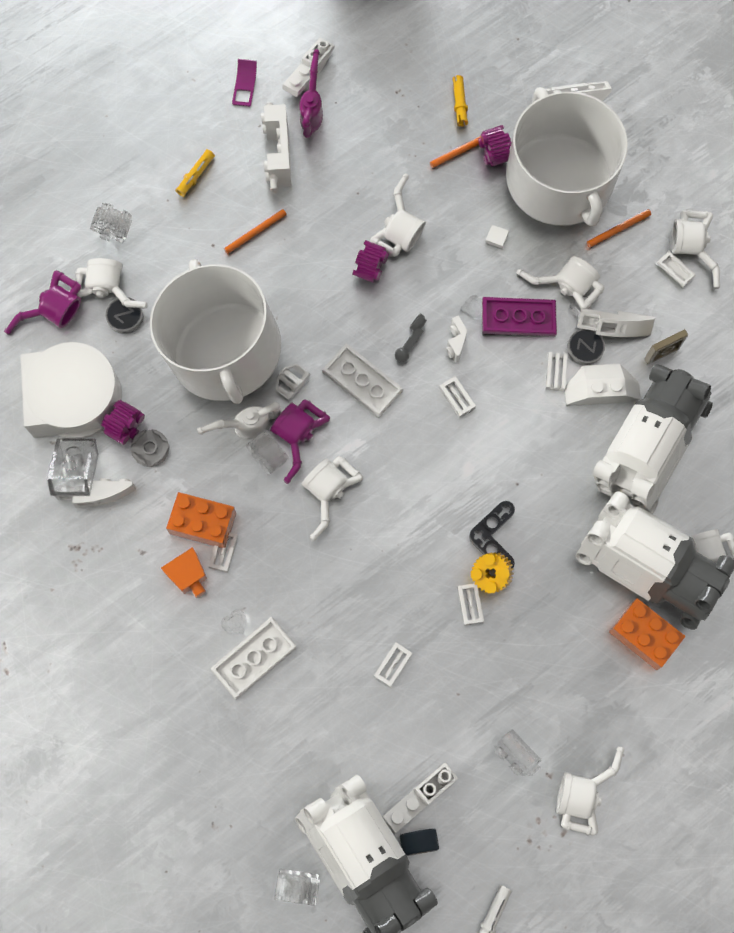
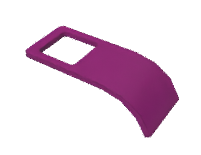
(245, 79)

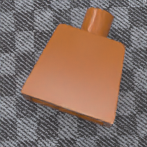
(187, 573)

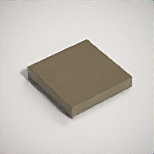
(666, 347)

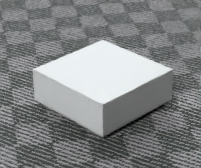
(497, 236)

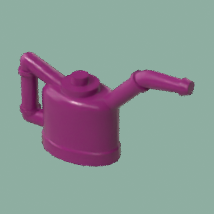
(311, 103)
(54, 304)
(296, 427)

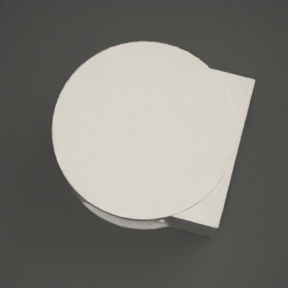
(67, 390)

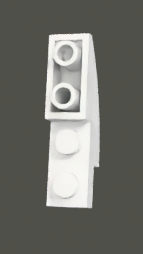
(300, 78)
(615, 325)
(102, 493)
(419, 798)

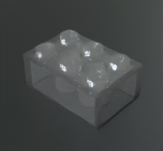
(72, 467)

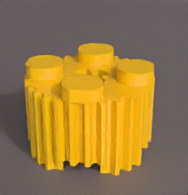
(482, 577)

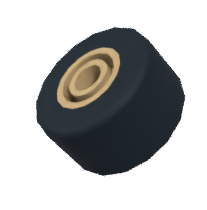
(419, 842)

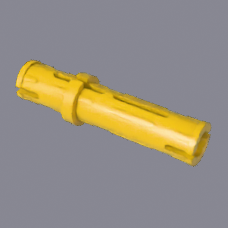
(460, 102)
(207, 157)

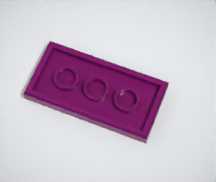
(519, 316)

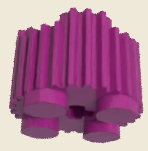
(495, 145)
(370, 262)
(122, 422)

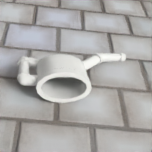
(400, 228)
(692, 237)
(103, 279)
(573, 281)
(248, 422)
(328, 483)
(710, 544)
(580, 797)

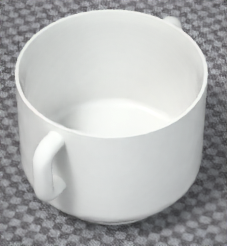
(571, 174)
(216, 332)

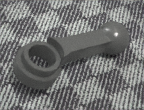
(402, 354)

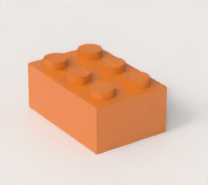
(201, 520)
(647, 634)

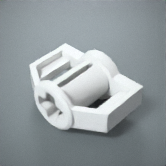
(298, 382)

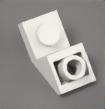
(456, 344)

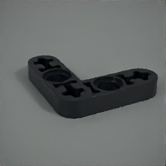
(487, 532)

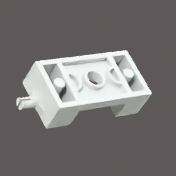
(277, 166)

